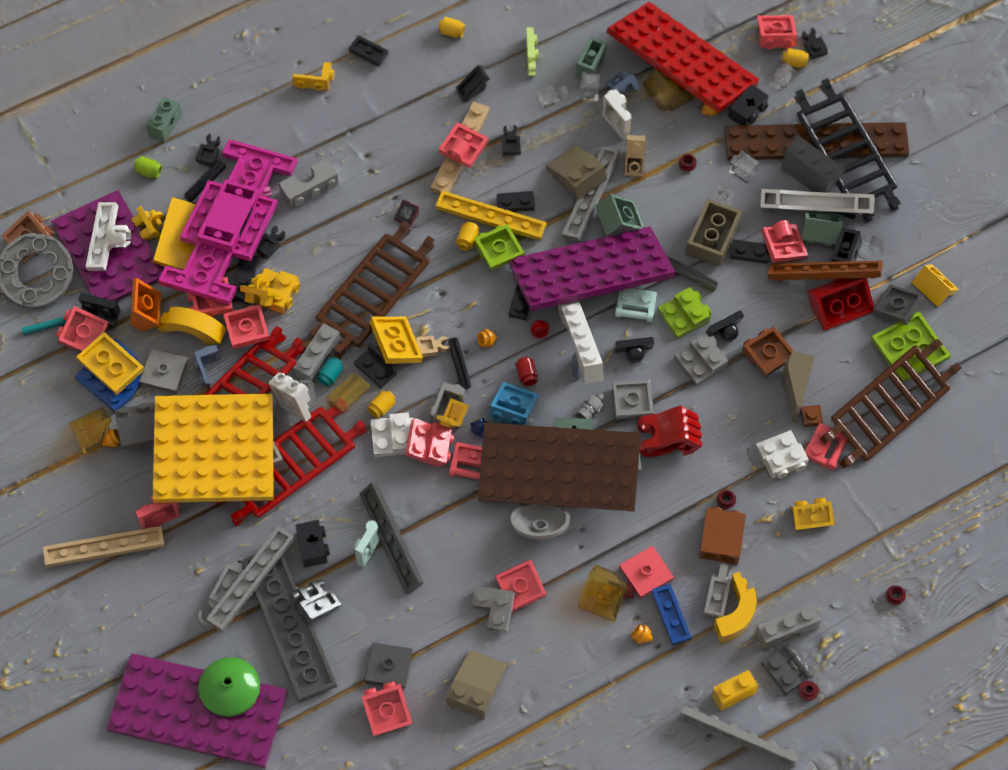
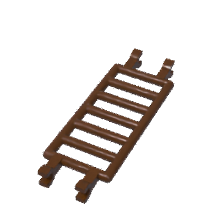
(394, 240)
(862, 396)

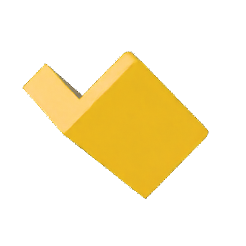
(934, 284)

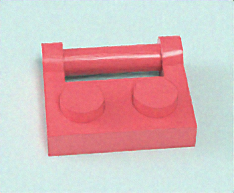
(817, 450)
(466, 455)

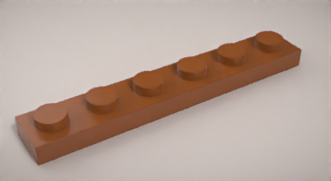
(825, 270)

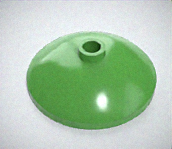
(232, 698)

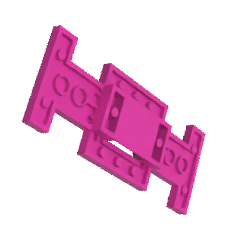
(219, 218)

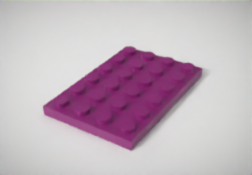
(123, 262)

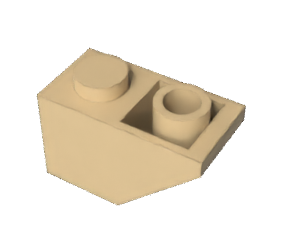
(634, 155)

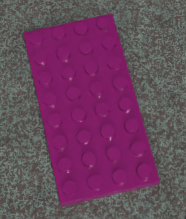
(591, 268)
(164, 706)

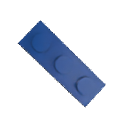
(671, 614)

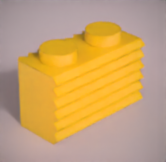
(734, 690)

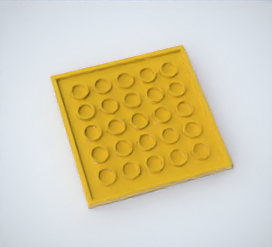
(213, 448)

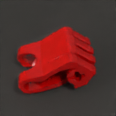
(670, 430)

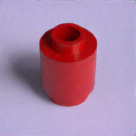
(526, 371)

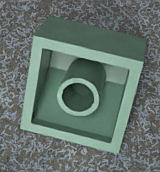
(618, 215)
(821, 227)

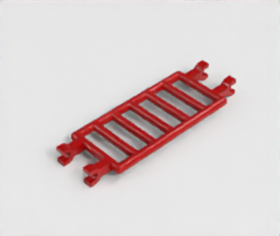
(268, 346)
(328, 416)

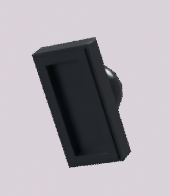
(473, 83)
(727, 327)
(634, 348)

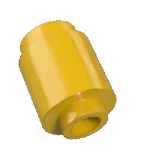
(452, 27)
(795, 58)
(466, 236)
(381, 404)

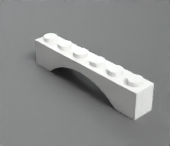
(817, 201)
(586, 350)

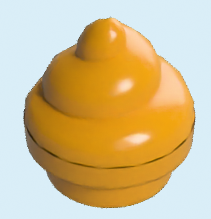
(708, 111)
(486, 338)
(112, 438)
(642, 634)

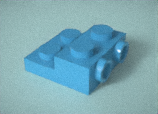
(513, 405)

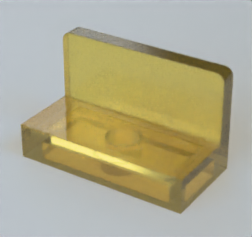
(348, 392)

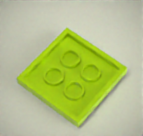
(899, 338)

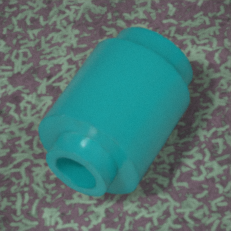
(330, 371)

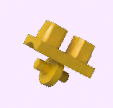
(144, 218)
(252, 291)

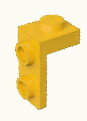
(315, 82)
(454, 414)

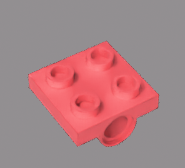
(463, 145)
(784, 242)

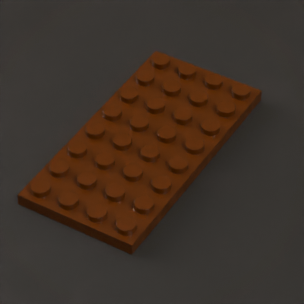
(559, 467)

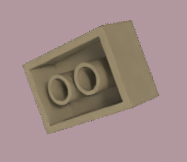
(713, 232)

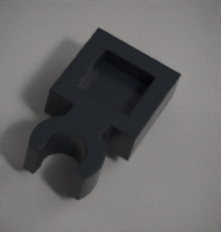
(813, 45)
(511, 143)
(208, 153)
(270, 243)

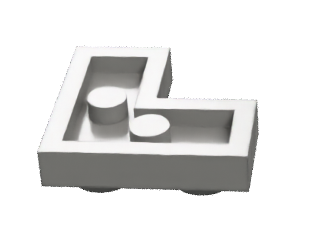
(500, 605)

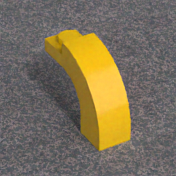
(192, 322)
(736, 623)

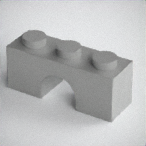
(298, 192)
(315, 353)
(797, 621)

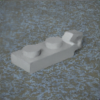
(718, 593)

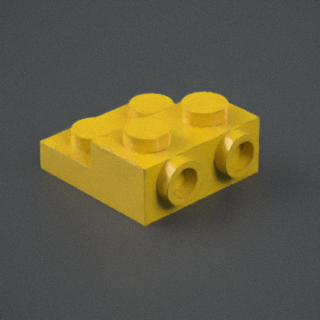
(287, 286)

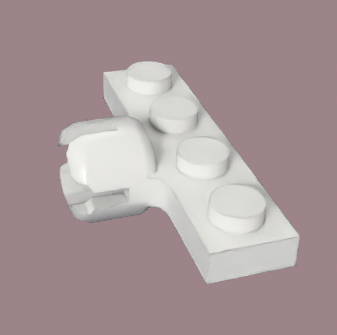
(106, 236)

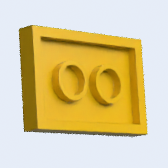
(396, 340)
(110, 363)

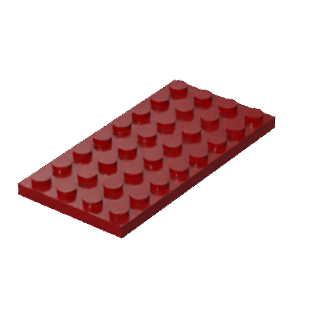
(682, 56)

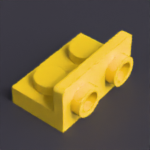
(812, 514)

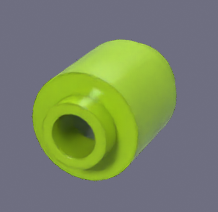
(147, 167)

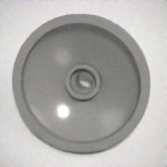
(540, 521)

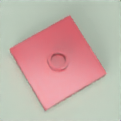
(646, 572)
(524, 582)

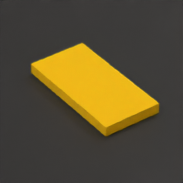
(170, 248)

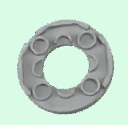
(17, 251)

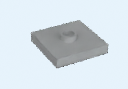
(163, 371)
(632, 399)

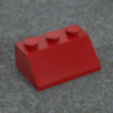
(840, 301)

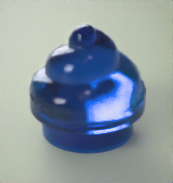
(477, 427)

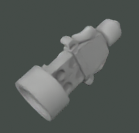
(592, 404)

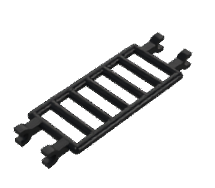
(832, 98)

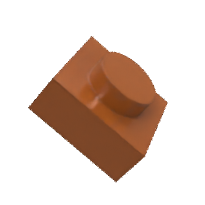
(811, 415)

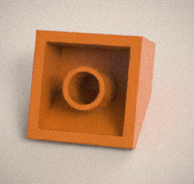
(144, 306)

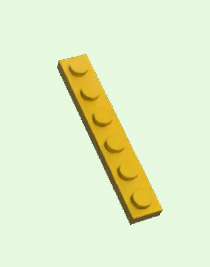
(490, 215)

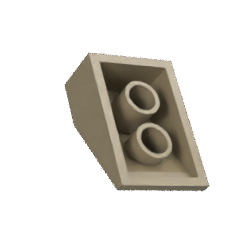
(578, 171)
(796, 374)
(476, 684)

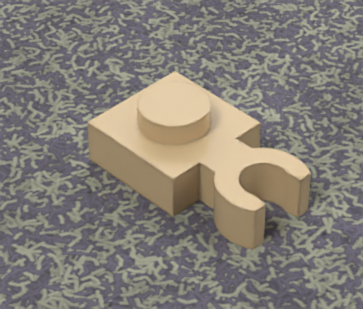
(430, 346)

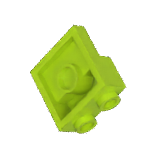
(498, 247)
(685, 312)

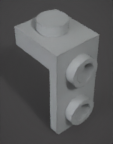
(446, 391)

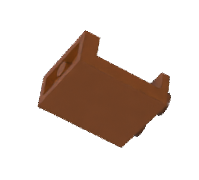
(722, 535)

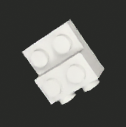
(616, 114)
(291, 395)
(390, 435)
(782, 455)

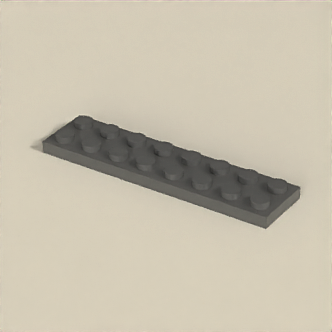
(292, 633)

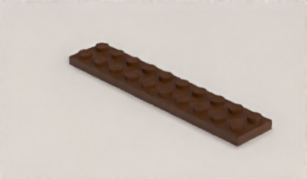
(772, 141)

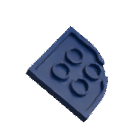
(103, 393)

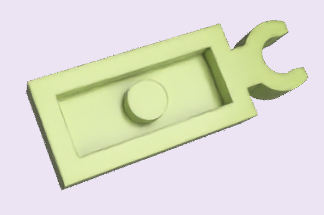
(532, 53)

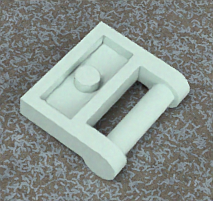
(638, 300)
(366, 546)

